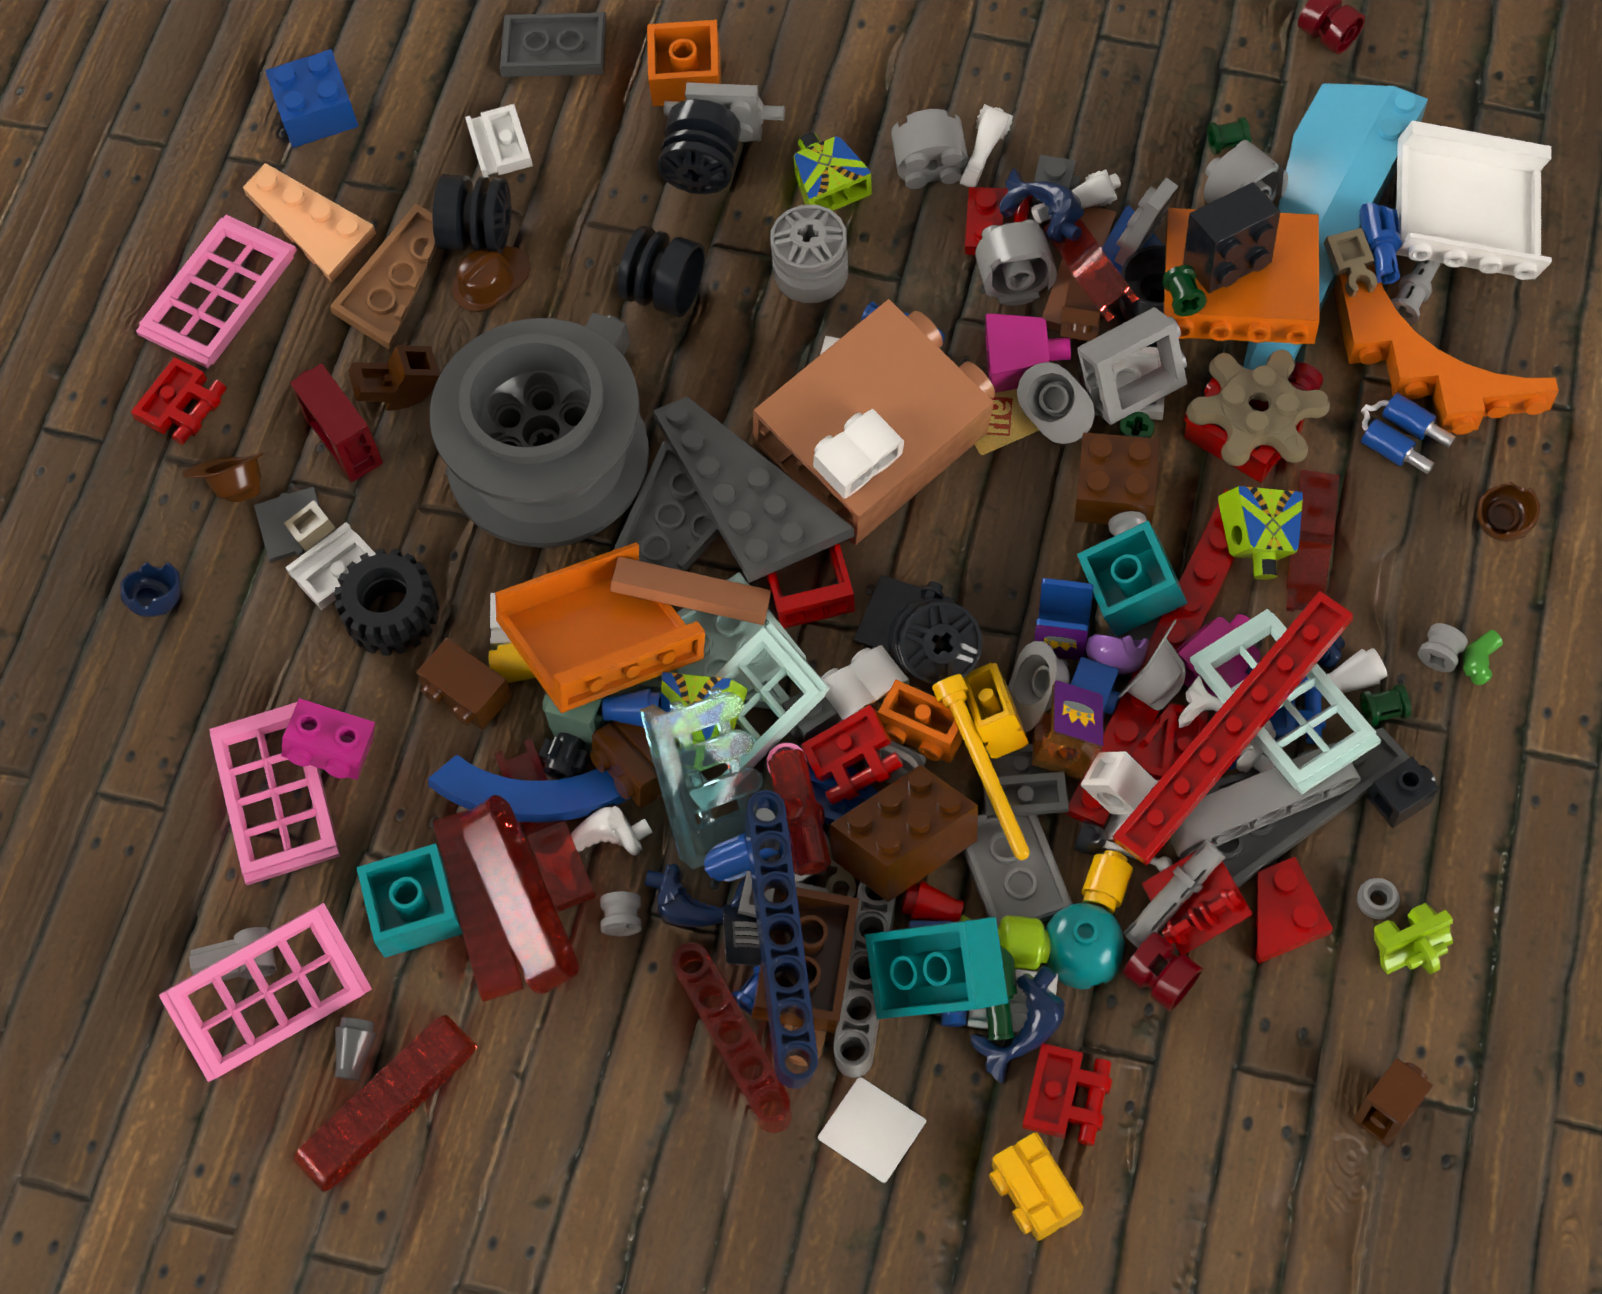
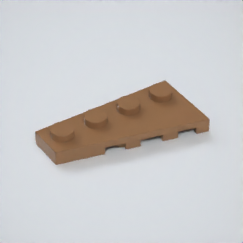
(388, 282)

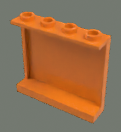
(1265, 304)
(590, 639)

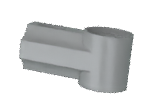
(208, 955)

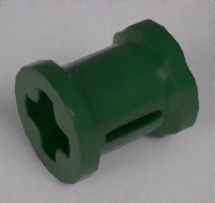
(1227, 135)
(1184, 290)
(1128, 425)
(1385, 705)

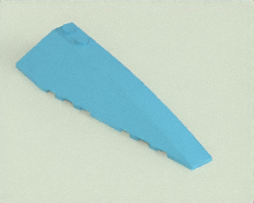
(1337, 164)

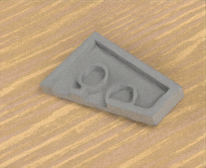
(1145, 219)

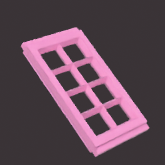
(180, 343)
(291, 858)
(196, 1032)

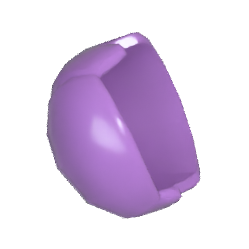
(1118, 652)

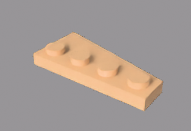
(319, 226)

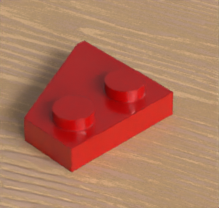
(1167, 741)

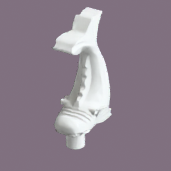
(991, 126)
(1095, 191)
(1200, 701)
(611, 826)

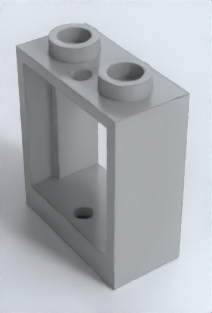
(1102, 352)

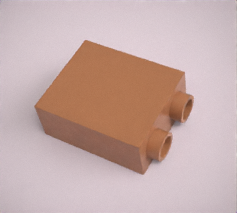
(903, 375)

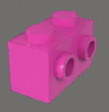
(327, 739)

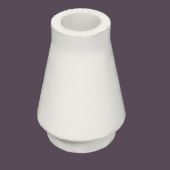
(1359, 671)

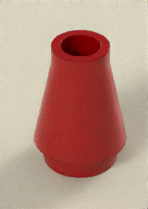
(930, 904)

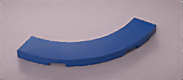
(530, 800)

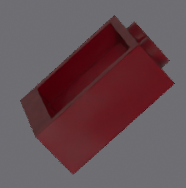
(336, 422)

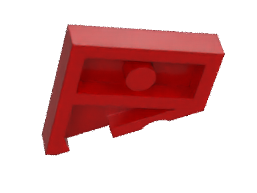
(1286, 911)

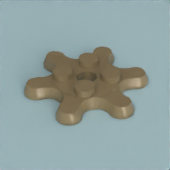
(1254, 428)

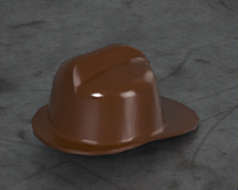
(489, 277)
(230, 477)

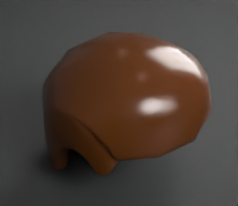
(1508, 512)

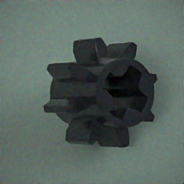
(564, 756)

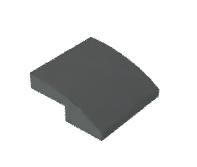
(1027, 786)

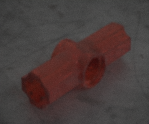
(806, 833)

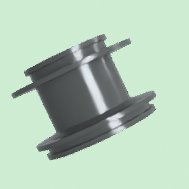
(543, 476)

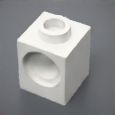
(1117, 782)

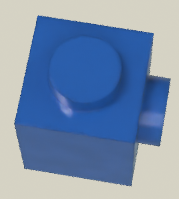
(1098, 679)

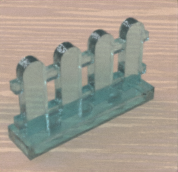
(675, 765)

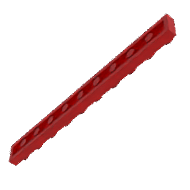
(1132, 717)

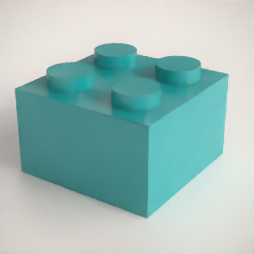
(1132, 578)
(409, 900)

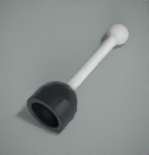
(1093, 839)

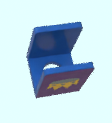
(1064, 617)

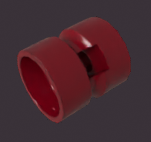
(1333, 22)
(1173, 981)

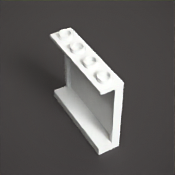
(1471, 200)

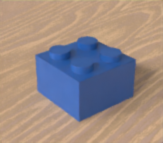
(311, 98)

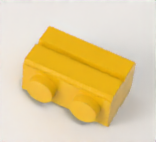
(994, 711)
(1035, 1186)

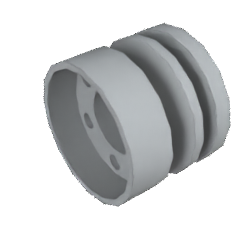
(809, 253)

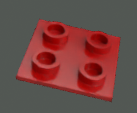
(1203, 914)

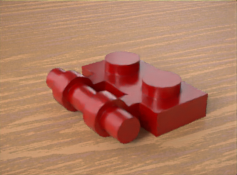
(170, 395)
(846, 744)
(1053, 1092)

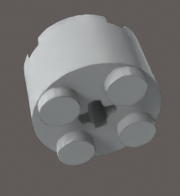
(929, 148)
(1241, 167)
(1015, 262)

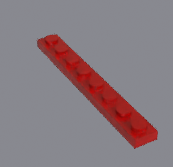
(1232, 728)

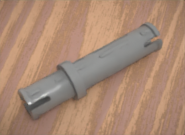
(1179, 889)

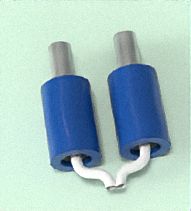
(1395, 445)

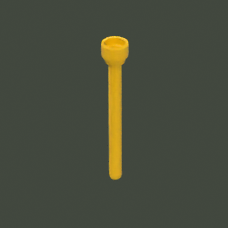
(952, 694)

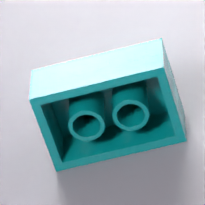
(936, 968)

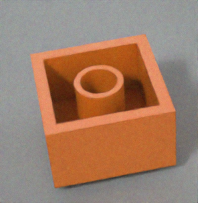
(681, 55)

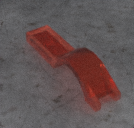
(1094, 270)
(1310, 563)
(550, 840)

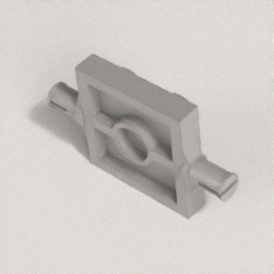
(741, 100)

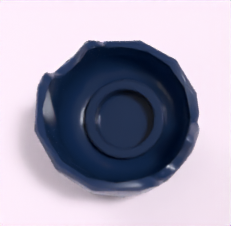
(151, 590)

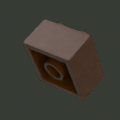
(1116, 477)

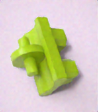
(1417, 944)

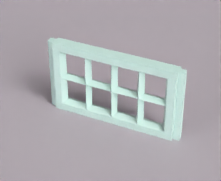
(791, 664)
(1332, 758)

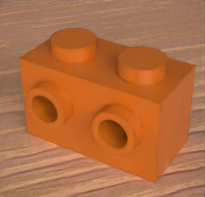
(920, 722)

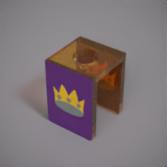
(1072, 733)

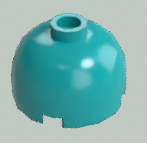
(1085, 945)

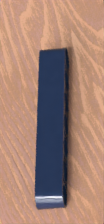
(777, 957)

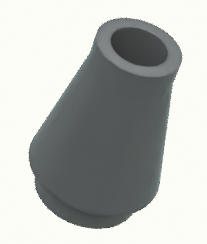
(353, 1046)

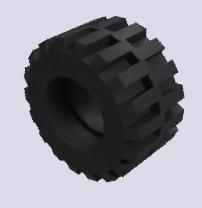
(379, 576)

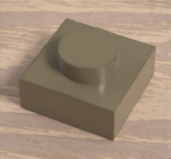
(309, 525)

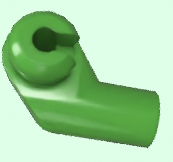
(1476, 657)

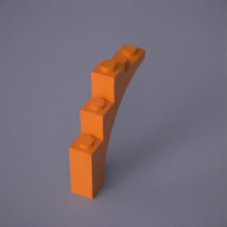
(1417, 368)

